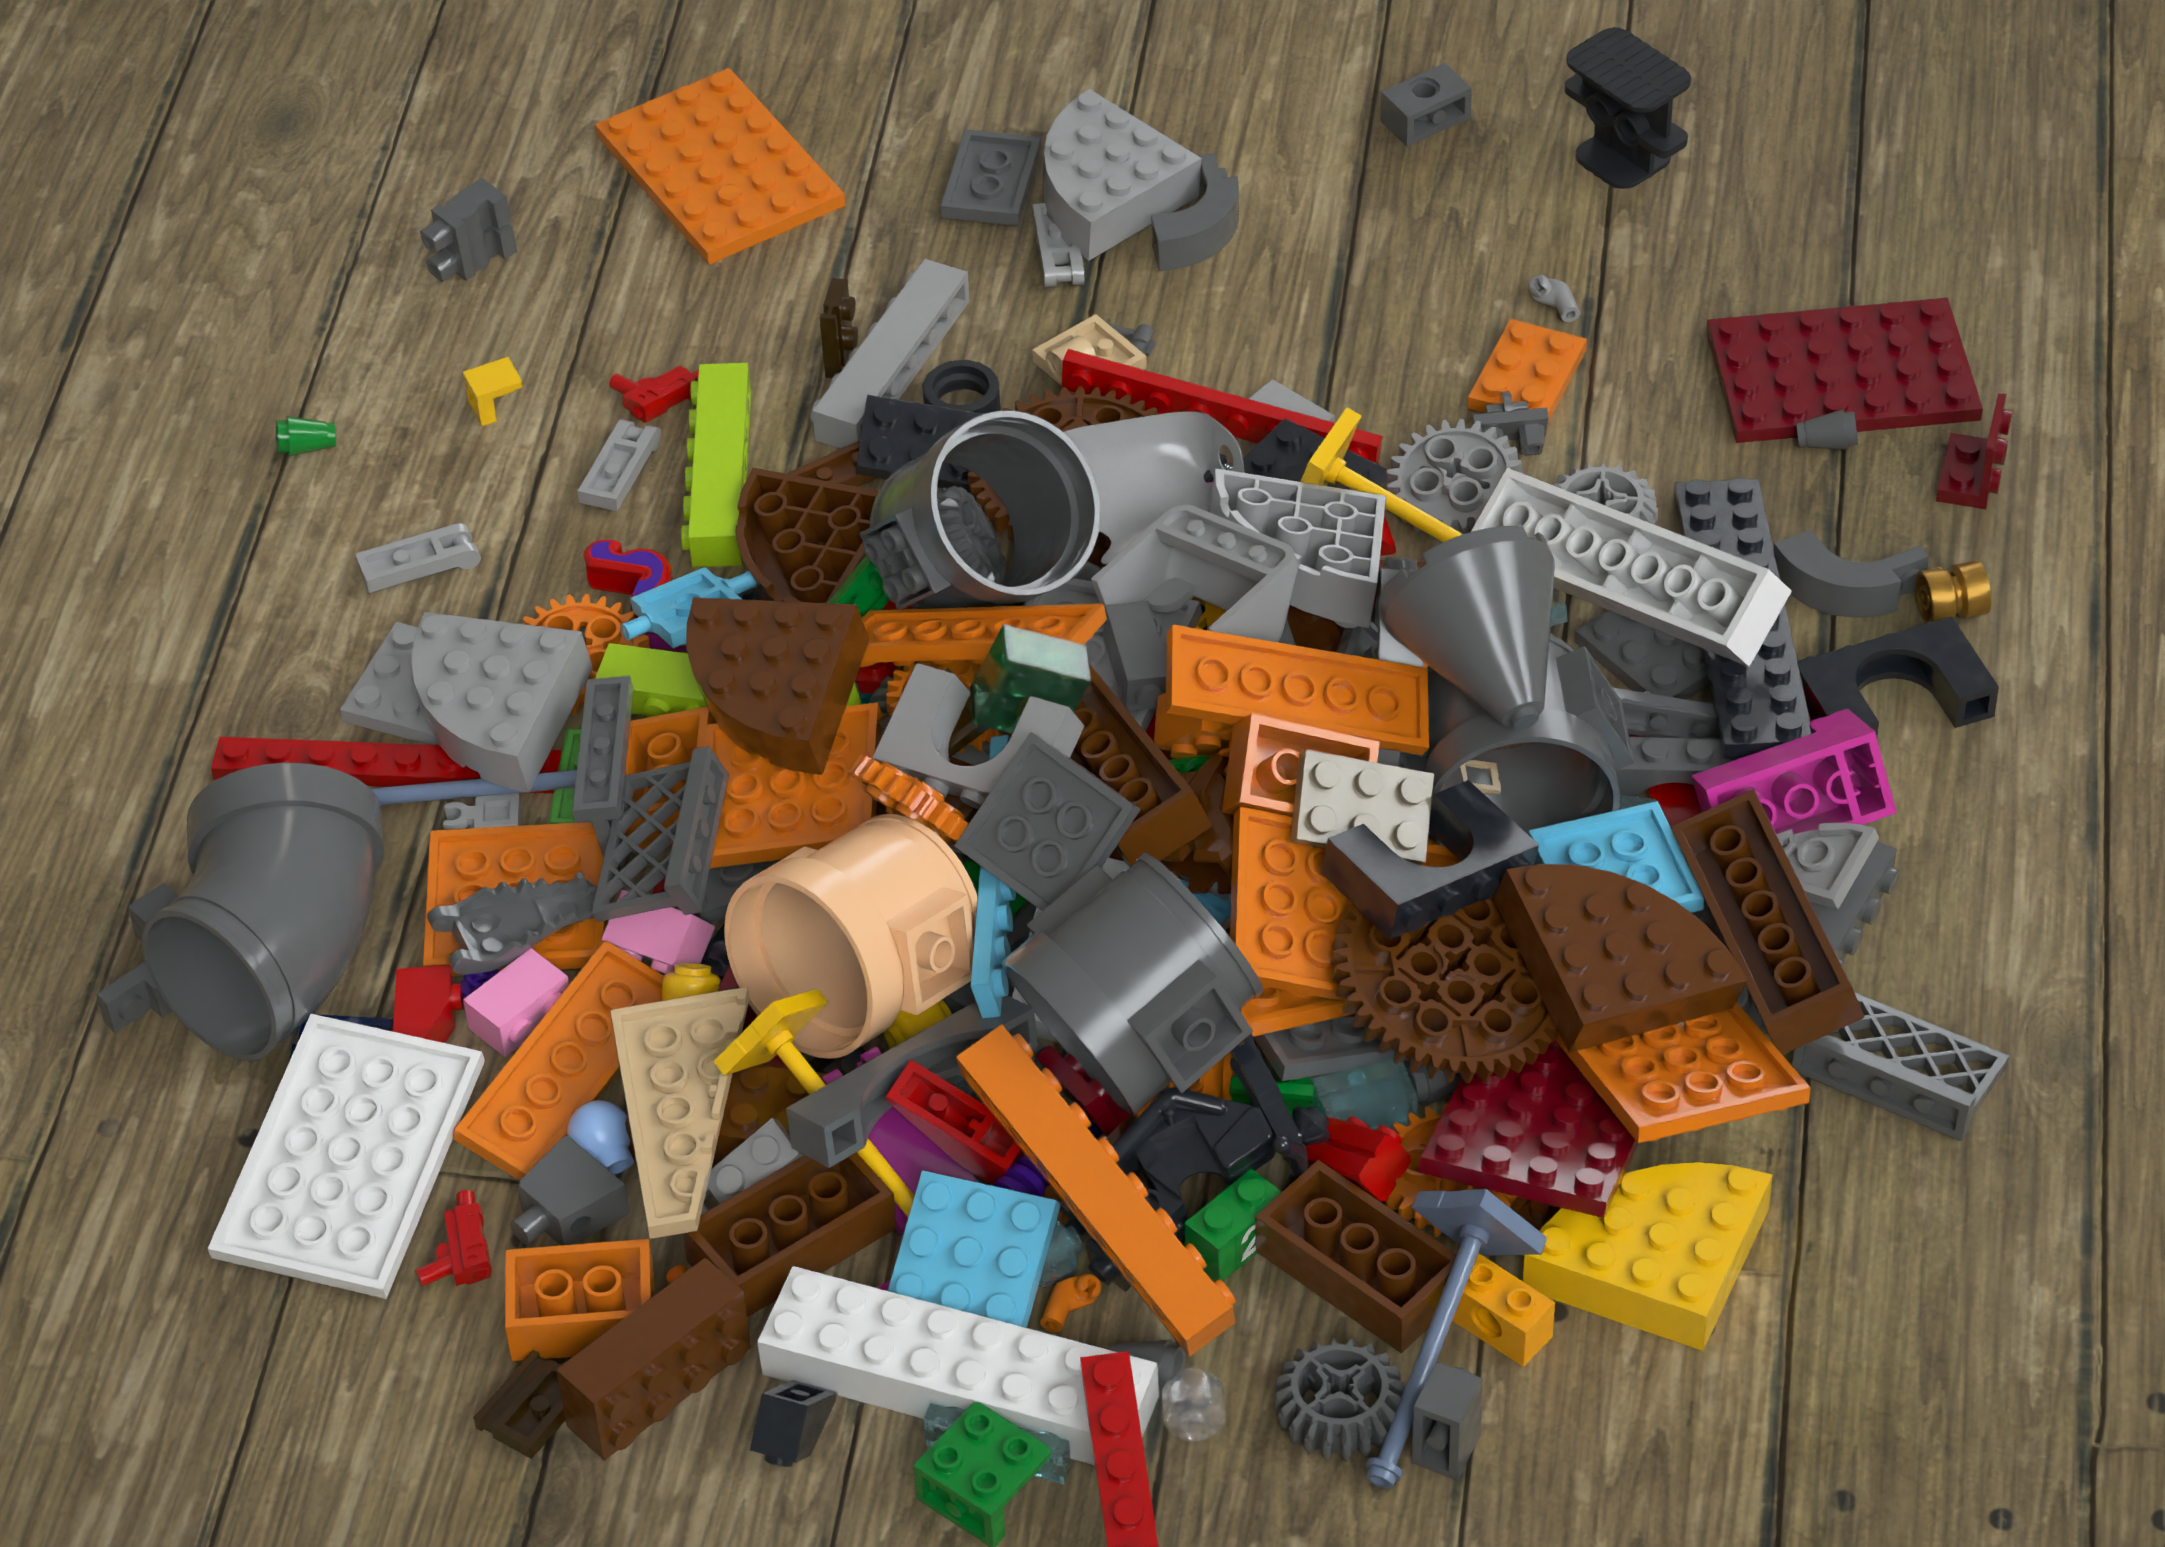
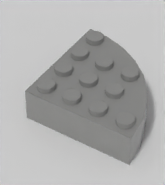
(1111, 174)
(1331, 533)
(497, 691)

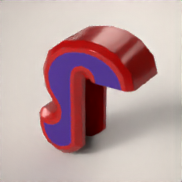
(625, 572)

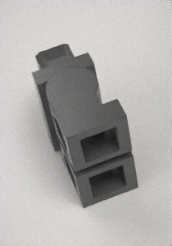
(469, 232)

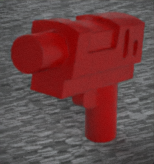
(654, 397)
(467, 1248)

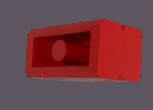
(1363, 1155)

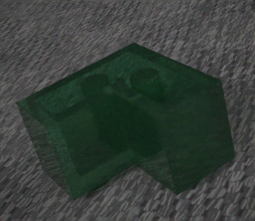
(1026, 666)

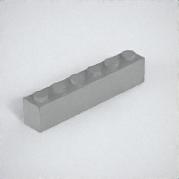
(892, 350)

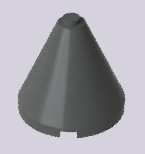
(1481, 618)

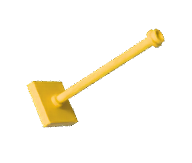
(1328, 466)
(772, 1036)

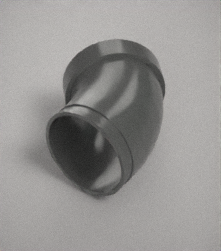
(272, 903)

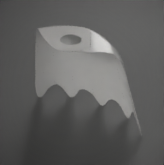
(1151, 467)

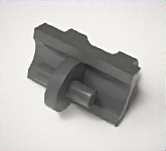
(1516, 423)

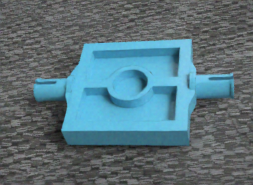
(667, 607)

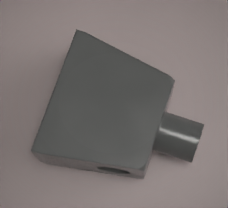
(568, 1196)

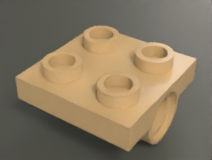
(1089, 337)

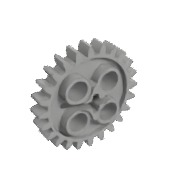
(1453, 477)

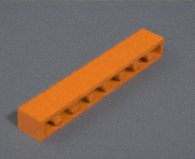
(1097, 1190)

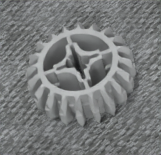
(1613, 489)

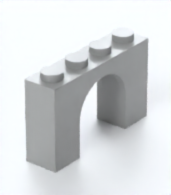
(922, 727)

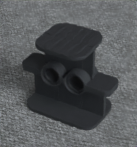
(1630, 101)

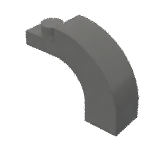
(1204, 228)
(1845, 585)
(136, 992)

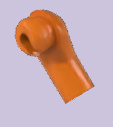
(1068, 1297)

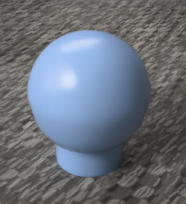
(602, 1133)

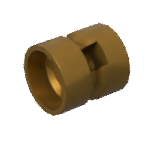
(1960, 591)

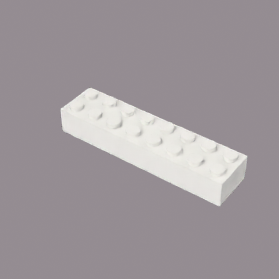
(1643, 568)
(922, 1353)

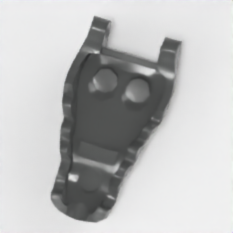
(508, 921)

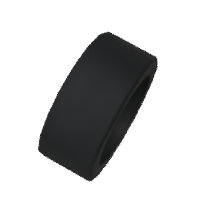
(961, 376)

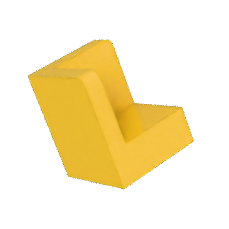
(487, 383)

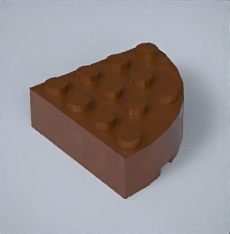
(801, 534)
(777, 673)
(1613, 953)

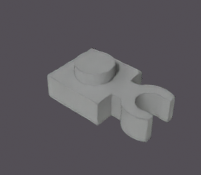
(488, 812)

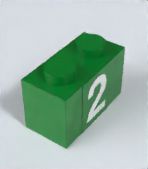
(1226, 1225)

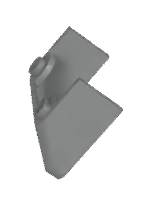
(1210, 559)

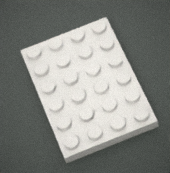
(347, 1156)

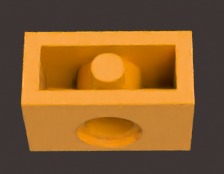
(1505, 1312)

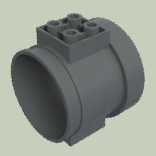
(1044, 492)
(1572, 752)
(1135, 981)

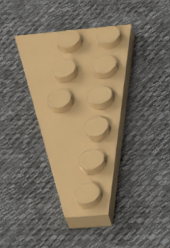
(676, 1097)

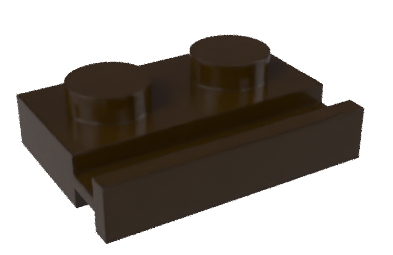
(836, 327)
(525, 1407)

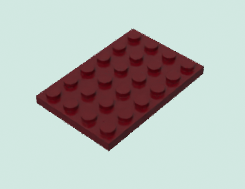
(1878, 360)
(1533, 1137)

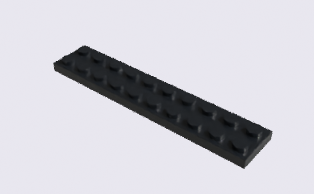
(1761, 702)

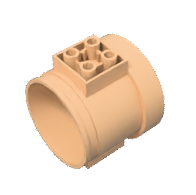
(866, 920)

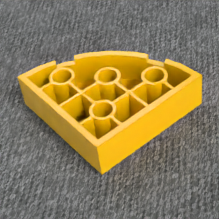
(1661, 1250)

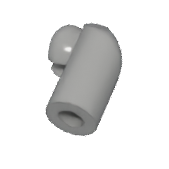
(1554, 294)

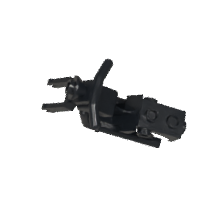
(1208, 1135)

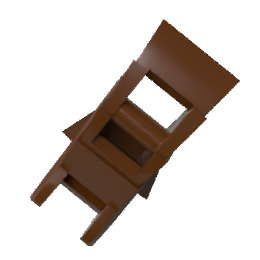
(1210, 854)

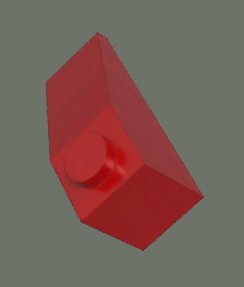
(427, 1002)
(954, 1122)

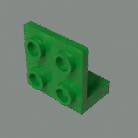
(978, 1471)

